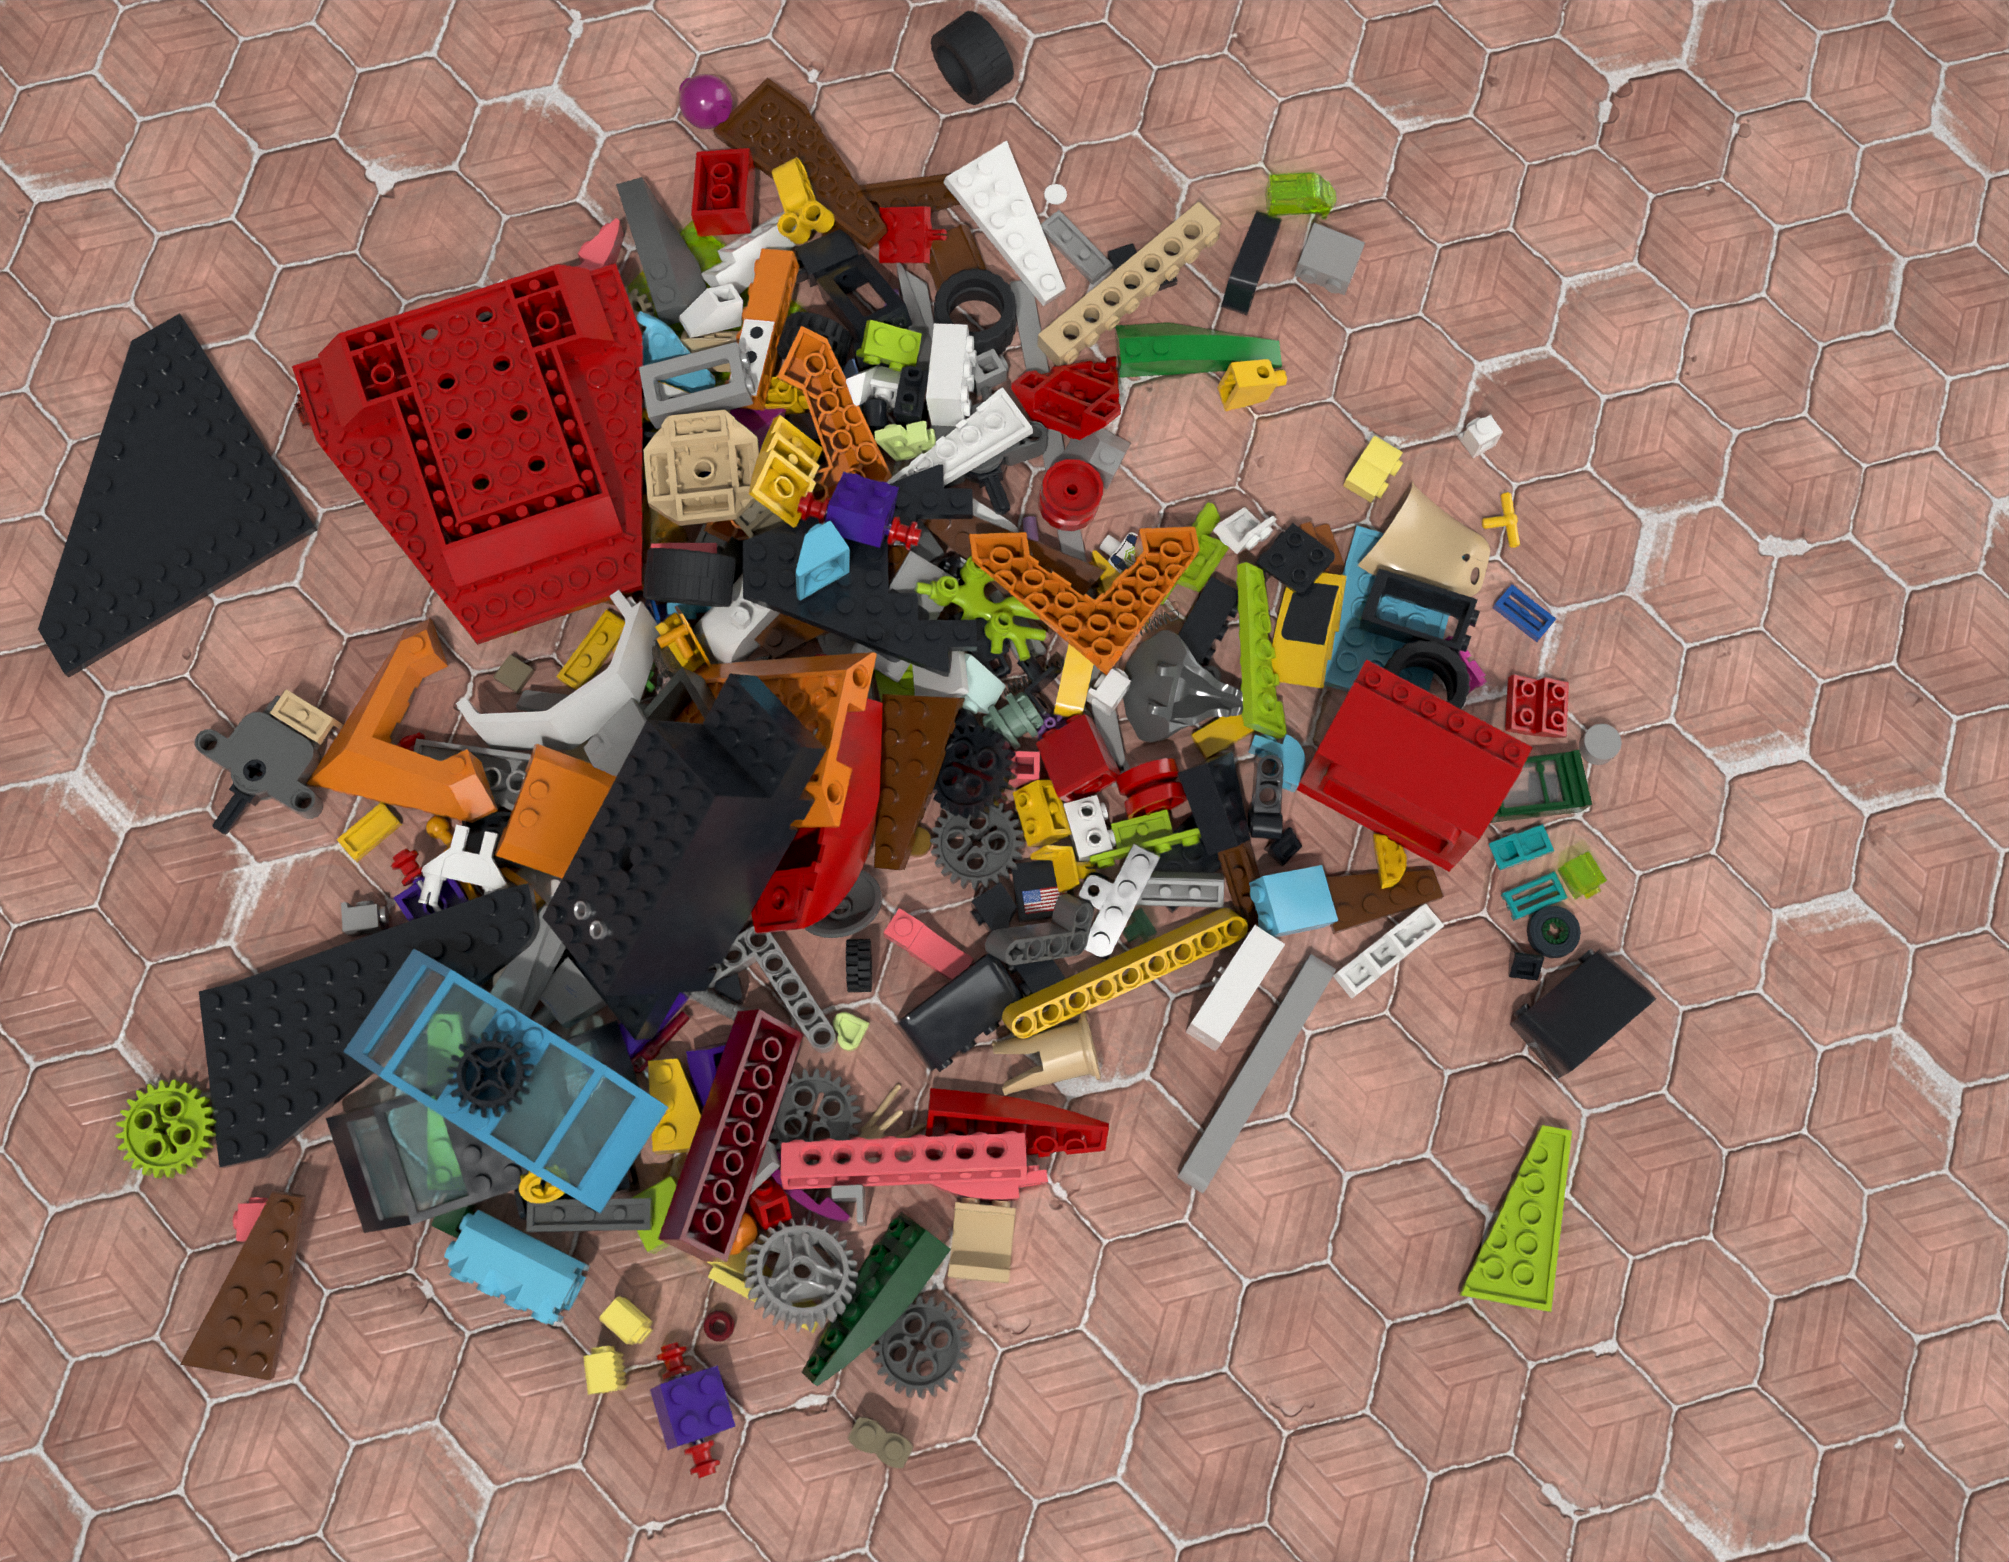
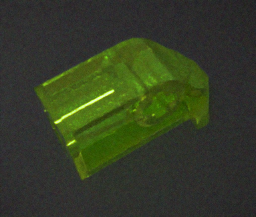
(1299, 195)

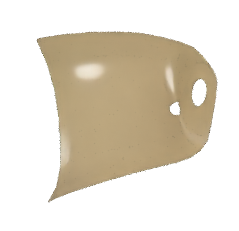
(1430, 547)

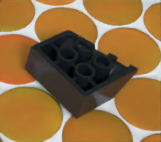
(1216, 802)

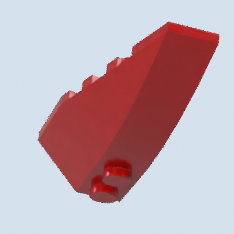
(1045, 1126)

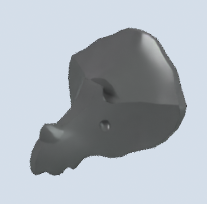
(1173, 689)

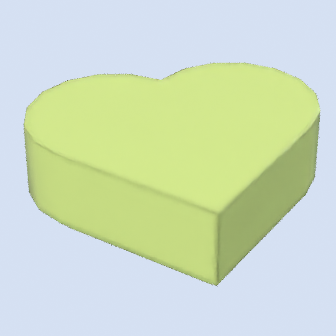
(849, 1030)

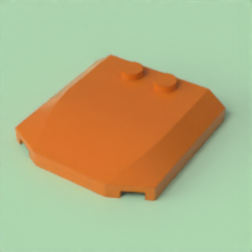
(553, 811)

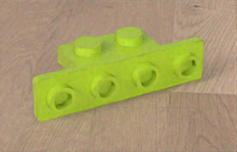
(1209, 555)
(1150, 832)

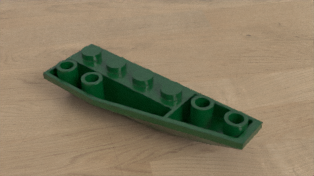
(885, 1288)

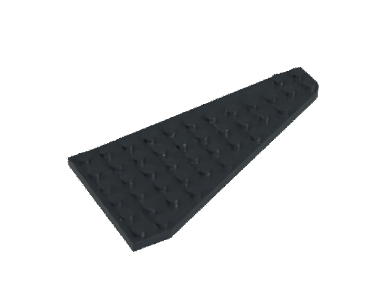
(283, 1032)

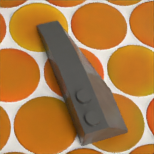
(664, 256)

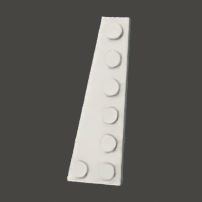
(975, 440)

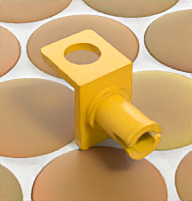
(1065, 867)

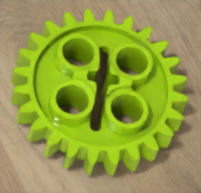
(140, 1141)

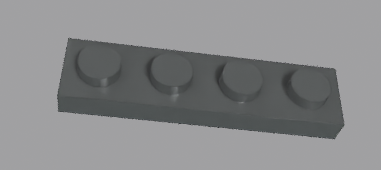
(576, 1216)

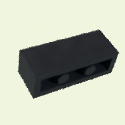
(1208, 620)

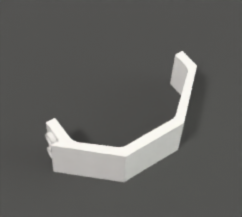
(588, 707)

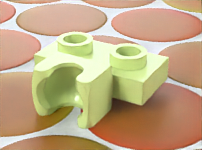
(908, 443)

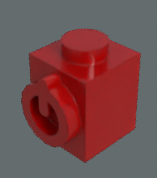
(770, 1204)

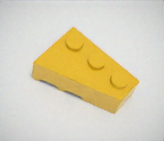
(673, 1088)

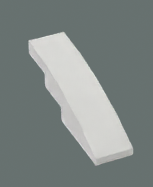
(1388, 951)

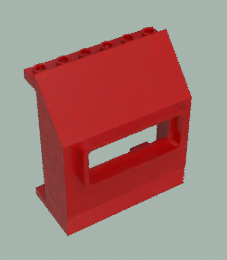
(1413, 767)

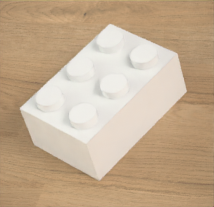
(950, 374)

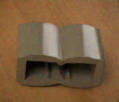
(873, 1438)

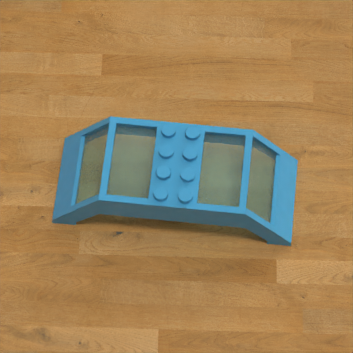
(574, 1127)

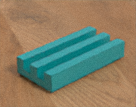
(1512, 905)

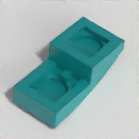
(1521, 847)

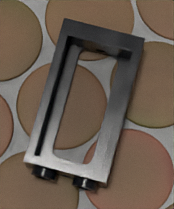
(860, 272)
(1422, 595)

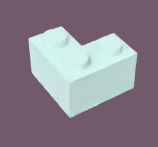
(982, 686)

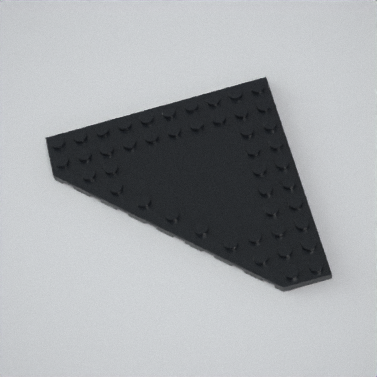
(169, 503)

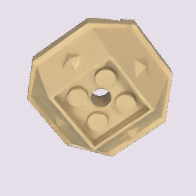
(695, 445)

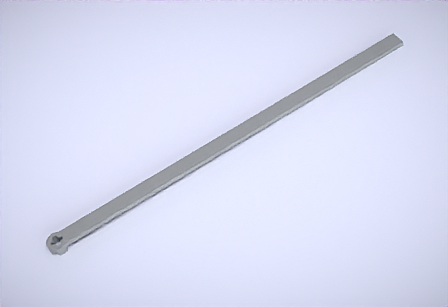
(1069, 541)

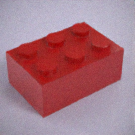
(723, 192)

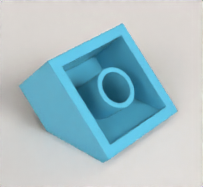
(821, 559)

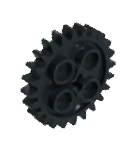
(982, 746)

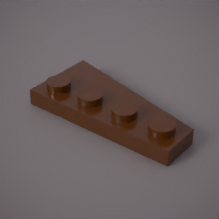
(1362, 901)

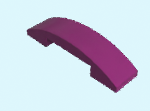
(827, 1208)

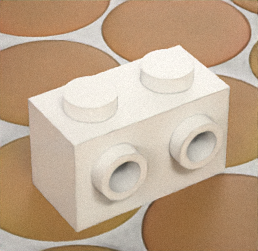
(1088, 828)

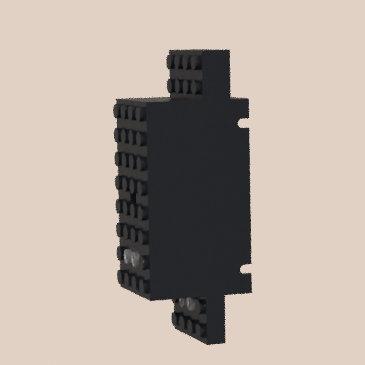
(684, 850)

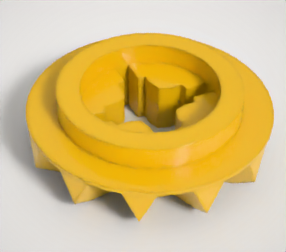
(533, 1192)

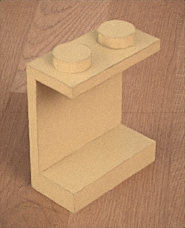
(982, 1241)

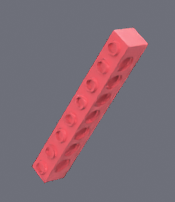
(916, 1170)

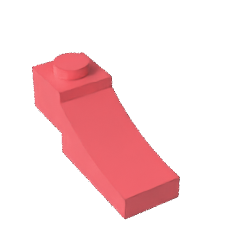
(926, 945)

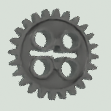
(995, 861)
(839, 1126)
(945, 1359)

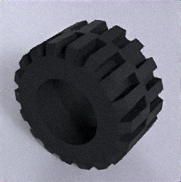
(837, 336)

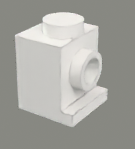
(1480, 435)
(1109, 690)

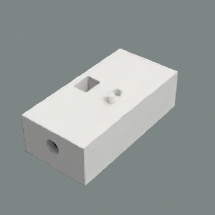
(1235, 988)

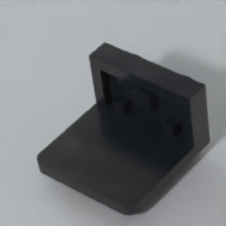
(1295, 559)

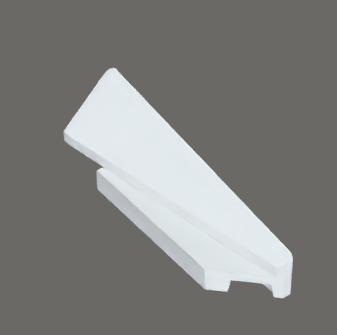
(742, 253)

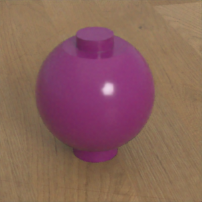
(705, 101)

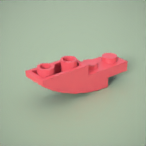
(604, 248)
(995, 1189)

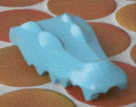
(663, 344)

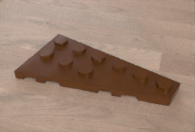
(1074, 570)

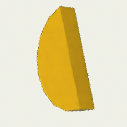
(1390, 860)

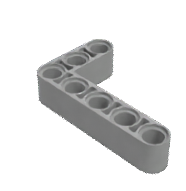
(778, 979)

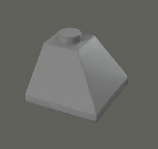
(1100, 450)
(615, 739)

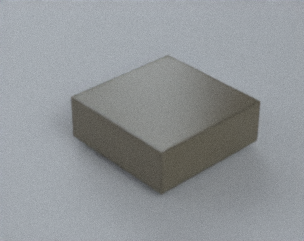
(514, 674)

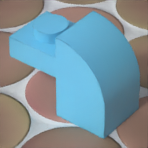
(1290, 754)

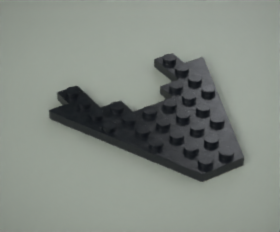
(860, 601)

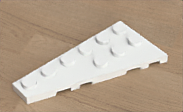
(1001, 207)

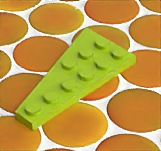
(1523, 1242)

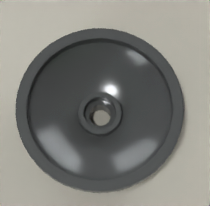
(854, 911)

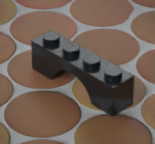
(996, 911)

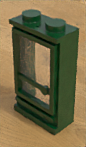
(1547, 788)

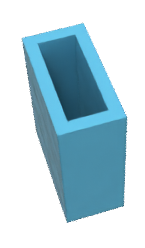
(1293, 901)

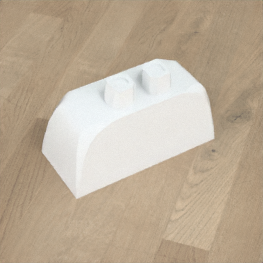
(730, 631)

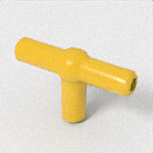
(1508, 520)

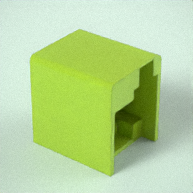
(662, 1196)

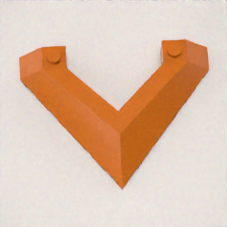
(838, 422)
(1096, 627)
(371, 767)

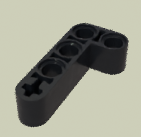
(1251, 263)
(873, 410)

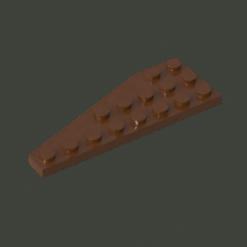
(781, 129)

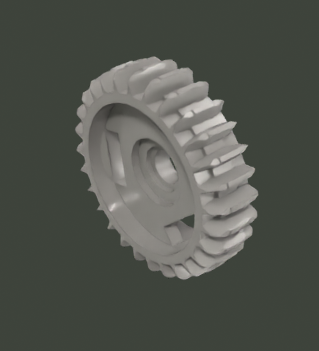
(785, 1288)

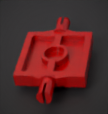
(907, 235)

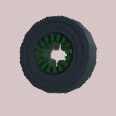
(1546, 944)

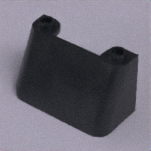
(1581, 1012)

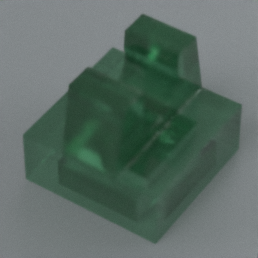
(1140, 926)

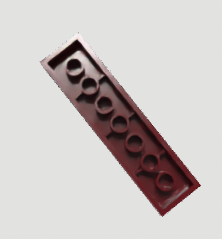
(731, 1136)

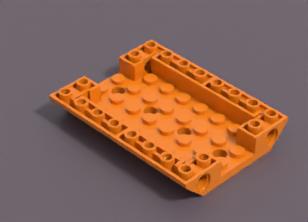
(819, 695)

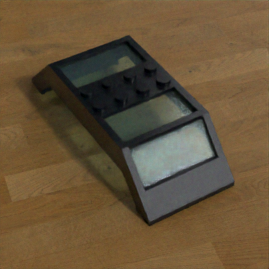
(417, 1165)

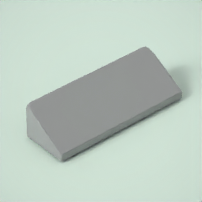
(1183, 889)

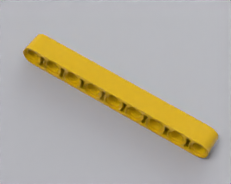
(1111, 972)

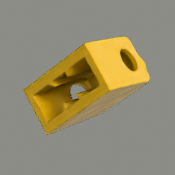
(1249, 383)

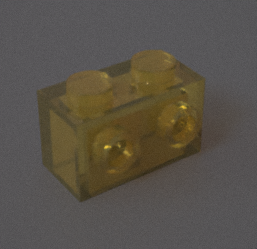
(659, 528)

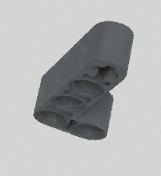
(1060, 938)

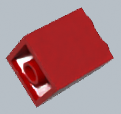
(1077, 759)

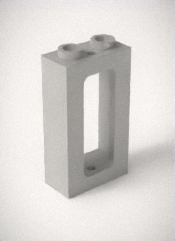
(723, 397)

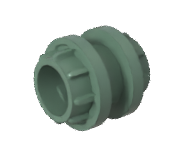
(1014, 719)

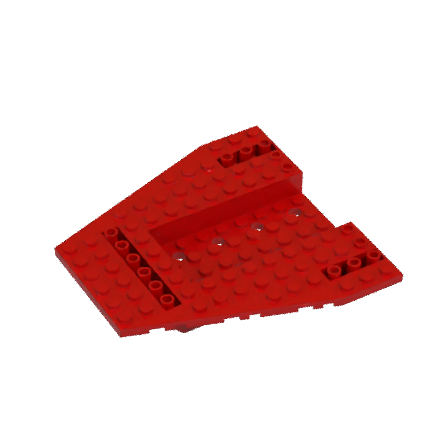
(531, 538)

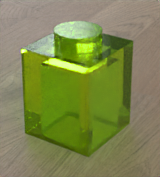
(1582, 876)

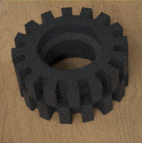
(858, 965)

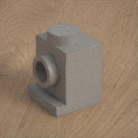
(994, 367)
(364, 918)

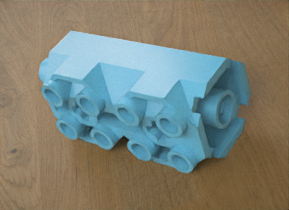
(515, 1265)

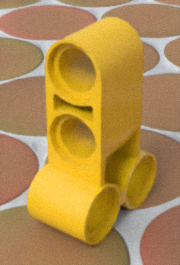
(799, 203)

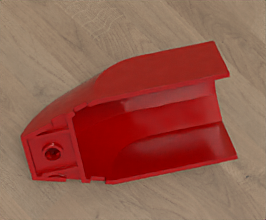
(828, 860)

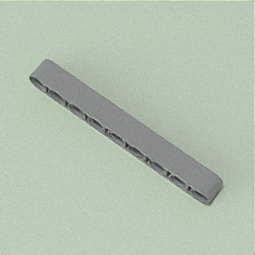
(1256, 1074)

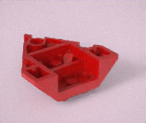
(1071, 397)

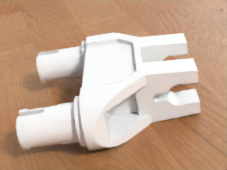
(463, 867)

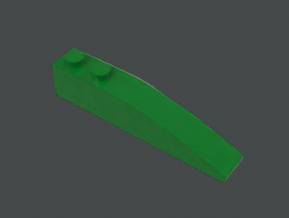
(1186, 349)

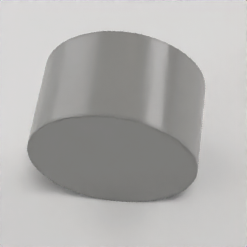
(1600, 744)

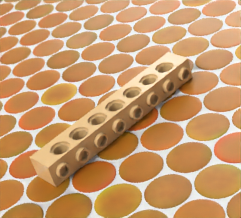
(1194, 222)

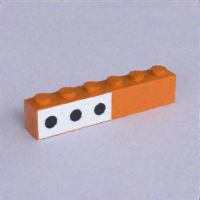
(766, 317)

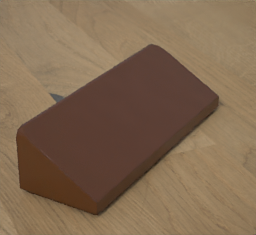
(1239, 871)

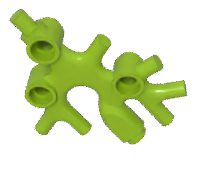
(976, 605)

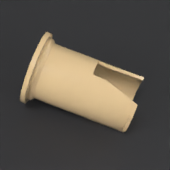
(1064, 1054)

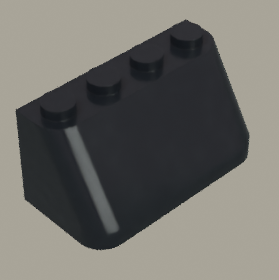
(959, 1012)

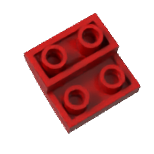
(1537, 706)

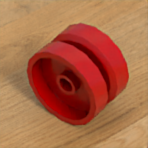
(1070, 495)
(1151, 788)

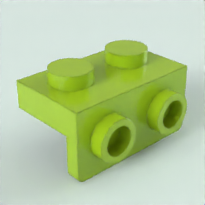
(889, 345)

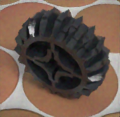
(480, 1084)

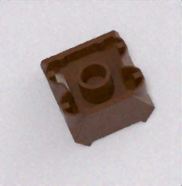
(953, 255)

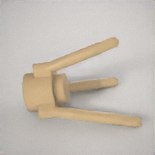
(870, 1131)

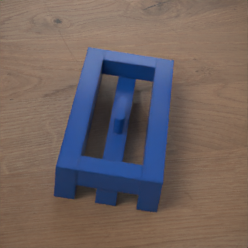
(1518, 621)

